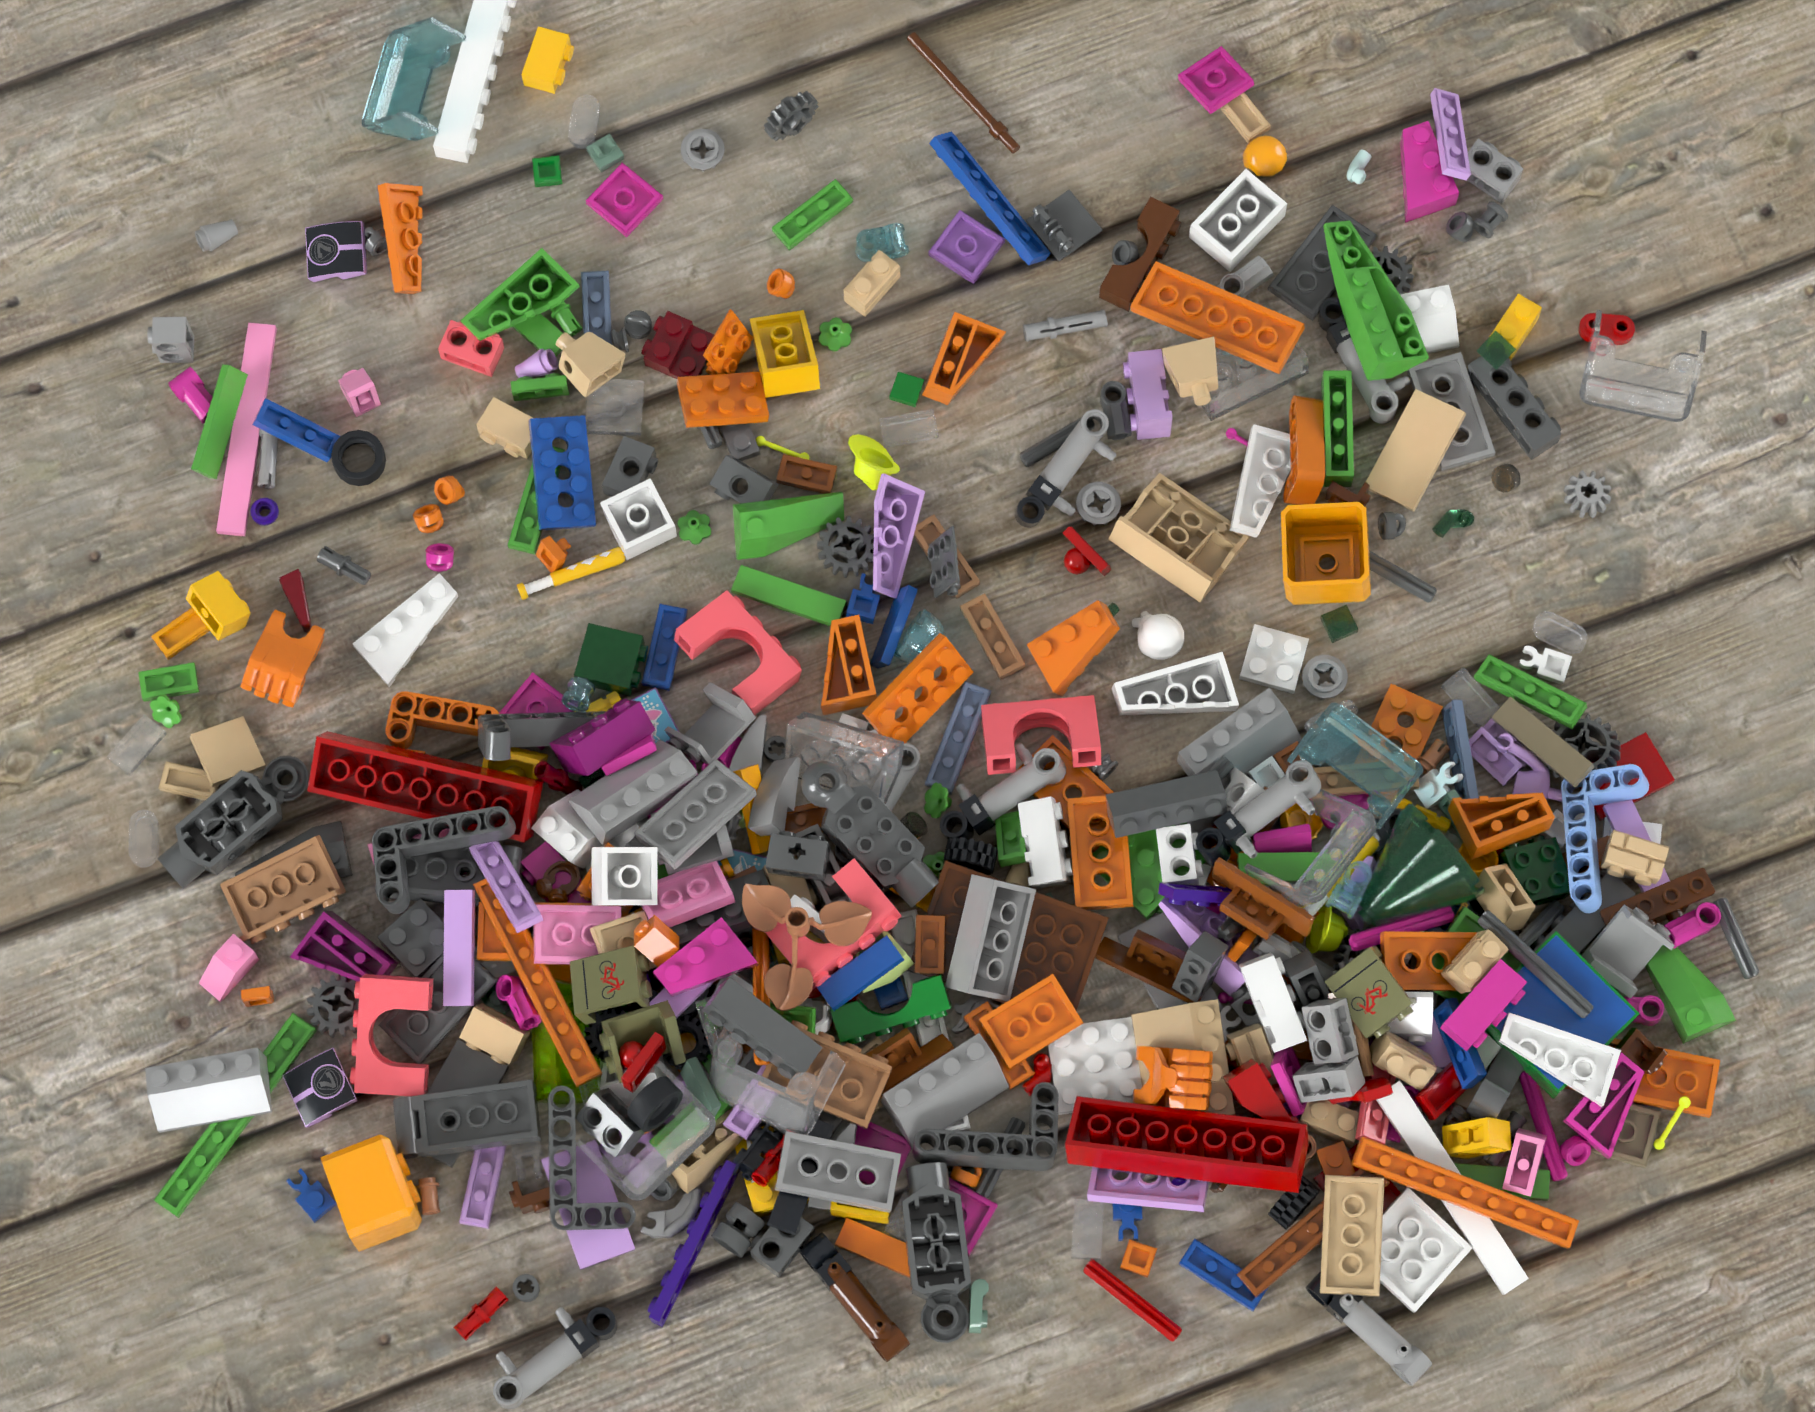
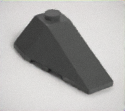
(333, 839)

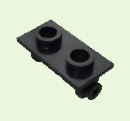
(750, 1159)

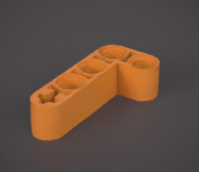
(1306, 451)
(443, 721)

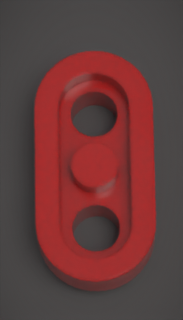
(1608, 327)

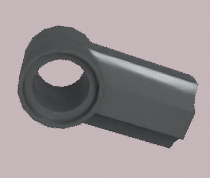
(1116, 411)

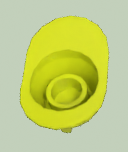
(871, 460)
(1326, 932)

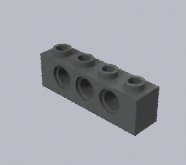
(1532, 440)

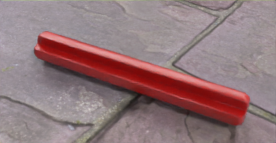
(1132, 1300)

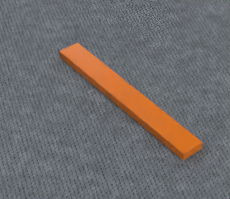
(542, 991)
(1465, 1192)

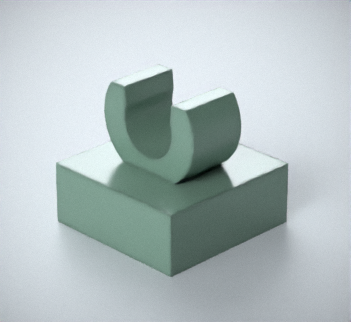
(605, 153)

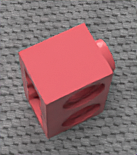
(467, 353)

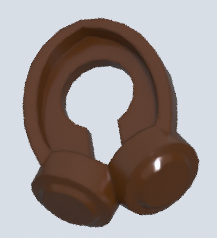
(560, 894)

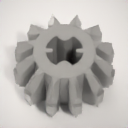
(1598, 498)

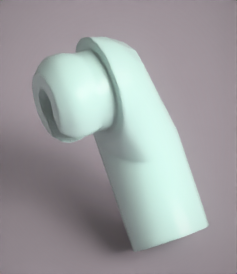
(1355, 171)

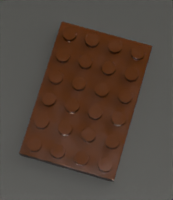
(1056, 942)

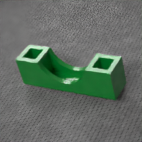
(856, 1020)

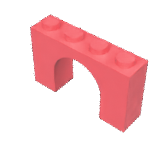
(728, 619)
(1071, 716)
(827, 958)
(374, 1071)

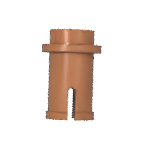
(1433, 756)
(429, 1195)

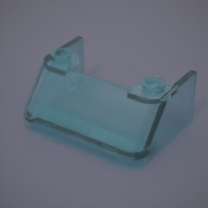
(404, 78)
(1361, 757)

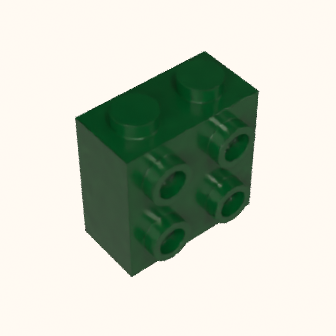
(611, 659)
(1538, 869)

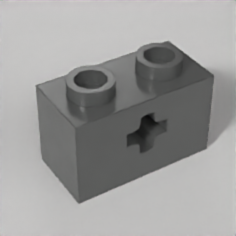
(809, 866)

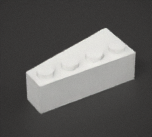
(1182, 688)

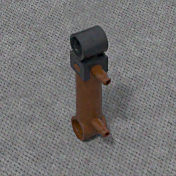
(854, 1297)

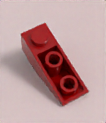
(1253, 1091)

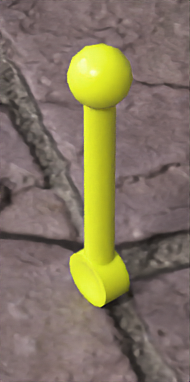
(761, 441)
(1684, 1102)

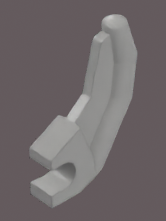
(675, 1219)

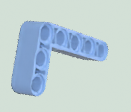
(1586, 827)

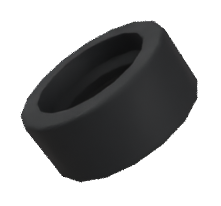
(352, 438)
(655, 1104)

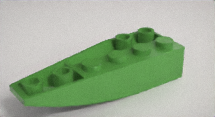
(1372, 307)

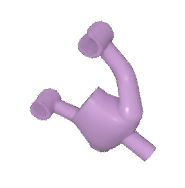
(1530, 781)

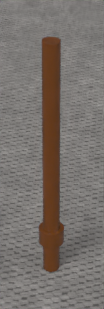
(996, 129)

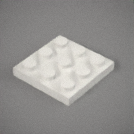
(1095, 1063)
(1417, 1250)

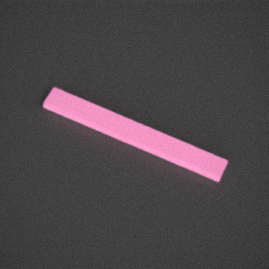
(244, 435)

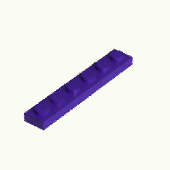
(687, 1254)

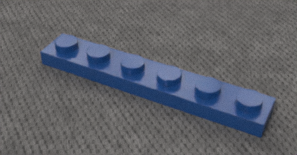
(989, 198)

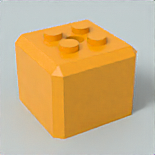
(1322, 532)
(373, 1191)

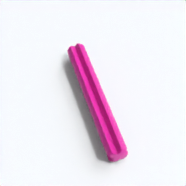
(1413, 924)
(1543, 1126)

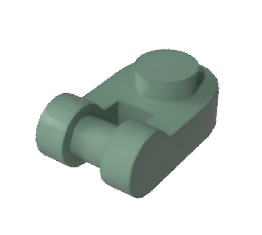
(977, 1316)

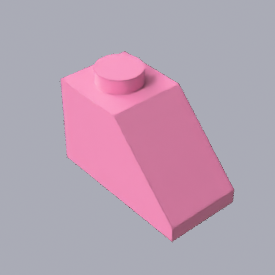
(359, 391)
(228, 967)
(1524, 1161)

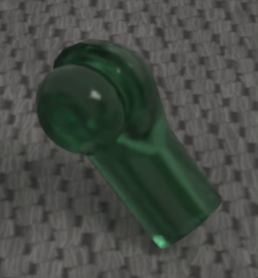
(1453, 519)

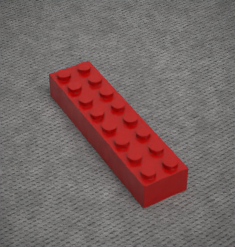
(418, 782)
(1187, 1144)

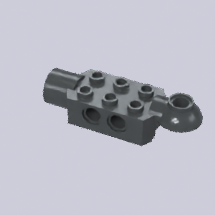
(232, 820)
(869, 833)
(936, 1249)

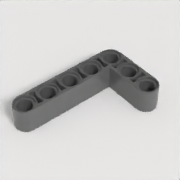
(502, 731)
(430, 843)
(1495, 1086)
(998, 1142)
(569, 1173)

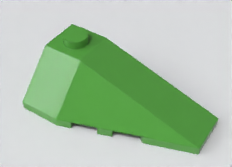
(526, 293)
(777, 523)
(1687, 995)

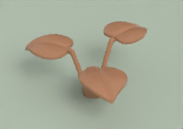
(768, 905)

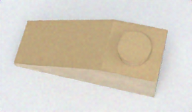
(707, 1156)

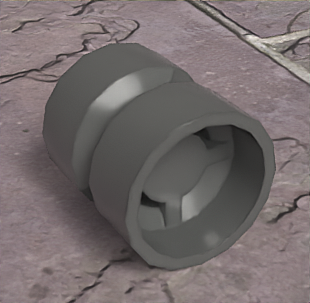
(731, 1237)

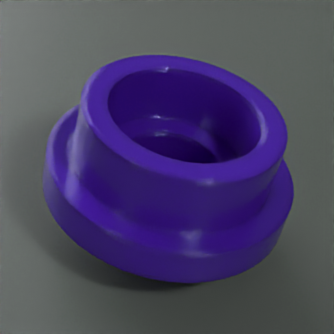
(259, 505)

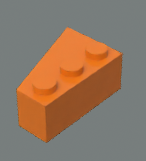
(961, 354)
(1072, 644)
(848, 669)
(1499, 821)

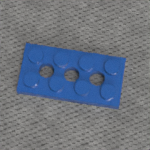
(549, 486)

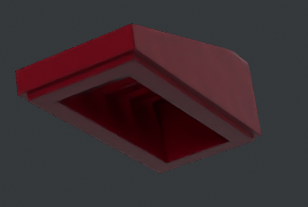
(295, 592)

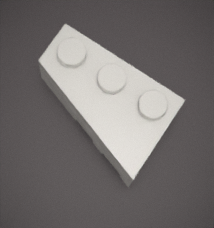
(1045, 842)
(1273, 1001)

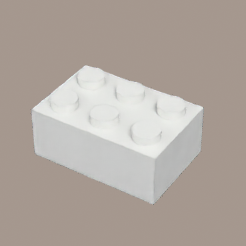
(1238, 220)

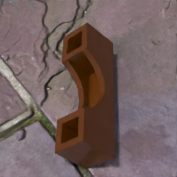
(1156, 226)

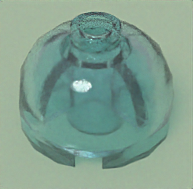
(918, 635)

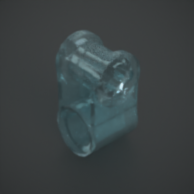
(883, 240)
(1347, 893)

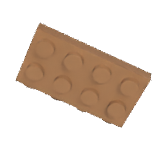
(283, 889)
(858, 1085)

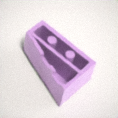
(1148, 394)

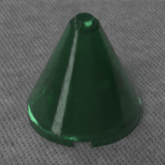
(1416, 873)

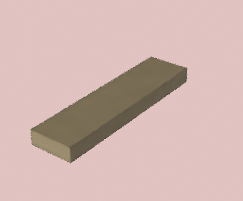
(1542, 742)

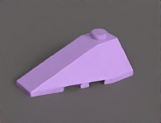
(895, 521)
(1191, 922)

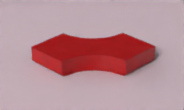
(1370, 1091)

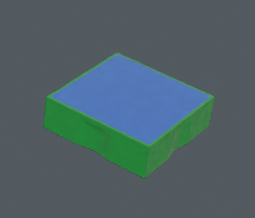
(1603, 1024)

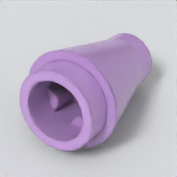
(537, 365)

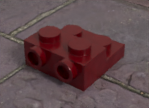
(676, 347)

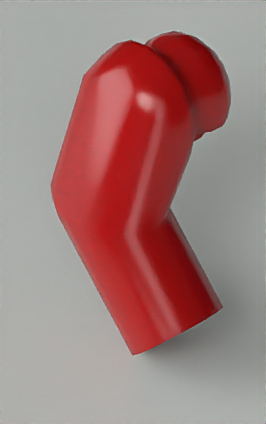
(1042, 1072)

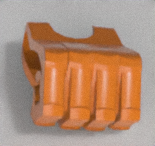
(281, 662)
(1176, 1077)

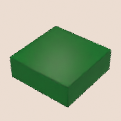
(547, 171)
(906, 389)

